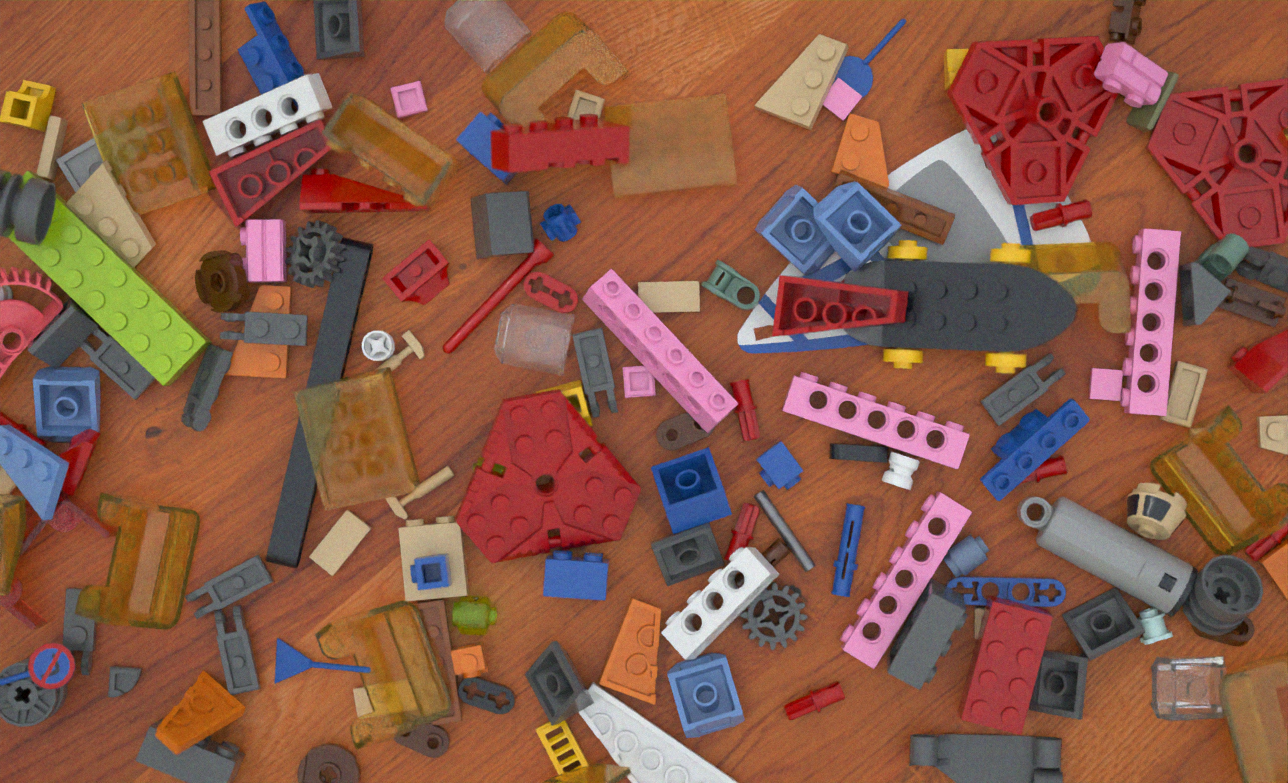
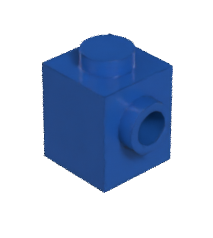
(779, 467)
(431, 571)

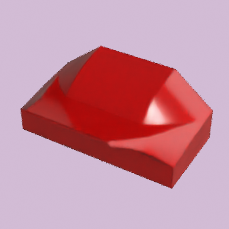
(419, 275)
(78, 457)

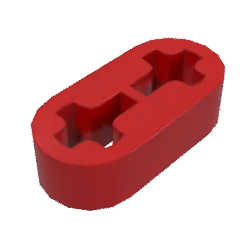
(547, 299)

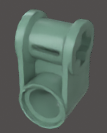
(1224, 256)
(730, 286)

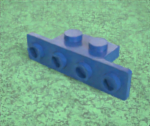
(269, 53)
(1030, 445)

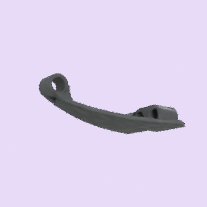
(990, 757)

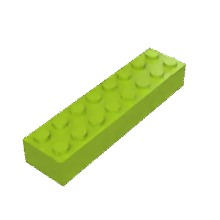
(116, 295)

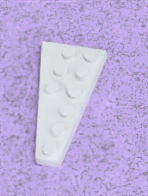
(644, 746)

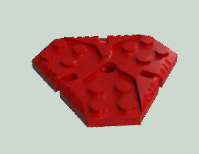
(1002, 96)
(1201, 140)
(584, 499)

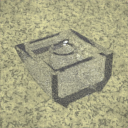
(485, 30)
(534, 338)
(1187, 687)

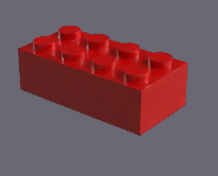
(1005, 665)

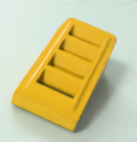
(553, 754)

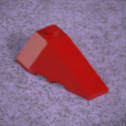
(337, 194)
(1262, 362)

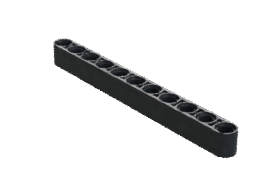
(327, 365)

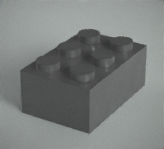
(926, 634)
(200, 763)

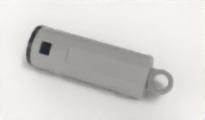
(1111, 553)

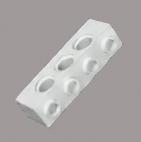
(225, 127)
(757, 575)

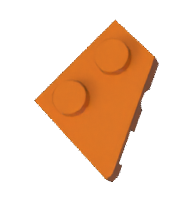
(862, 151)

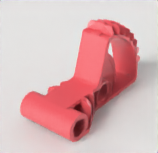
(21, 316)

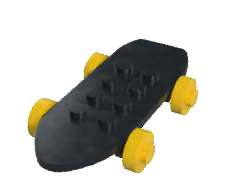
(966, 306)

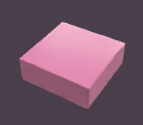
(409, 99)
(841, 99)
(638, 382)
(1105, 384)

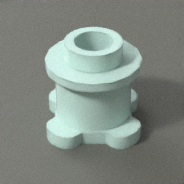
(1153, 625)

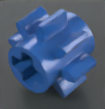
(560, 222)

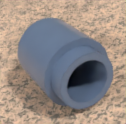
(966, 555)

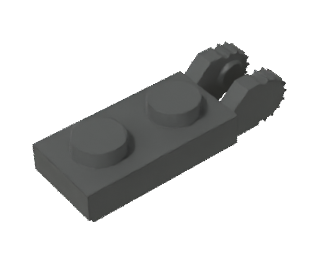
(1266, 268)
(268, 328)
(118, 364)
(595, 368)
(206, 387)
(1019, 391)
(232, 585)
(78, 631)
(236, 654)

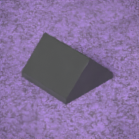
(338, 29)
(502, 224)
(1199, 293)
(63, 334)
(687, 554)
(1102, 624)
(558, 684)
(1060, 684)

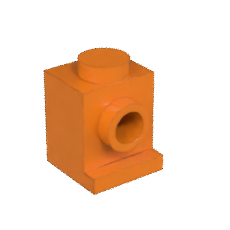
(469, 660)

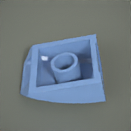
(854, 223)
(794, 232)
(66, 402)
(705, 695)

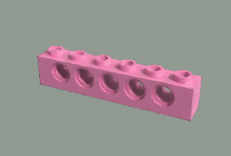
(1166, 246)
(659, 351)
(947, 453)
(872, 649)

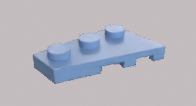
(33, 470)

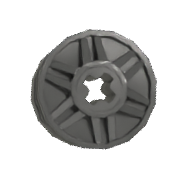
(26, 208)
(1223, 595)
(36, 707)

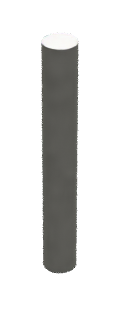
(784, 530)

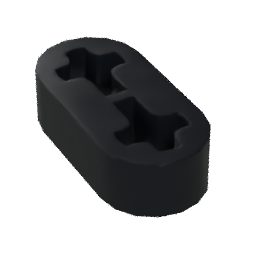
(858, 452)
(483, 701)

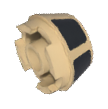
(1154, 512)

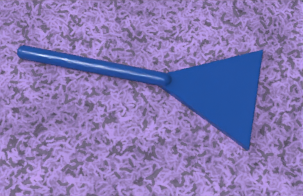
(292, 662)

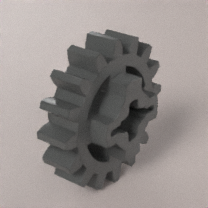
(315, 254)
(759, 620)

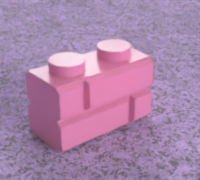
(1130, 75)
(264, 250)

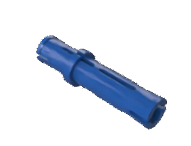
(843, 586)

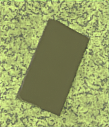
(1146, 116)

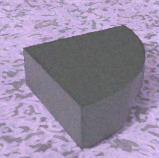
(122, 679)

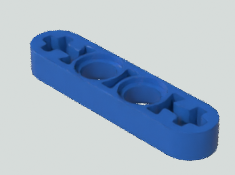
(1005, 587)

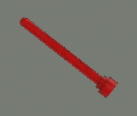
(540, 255)

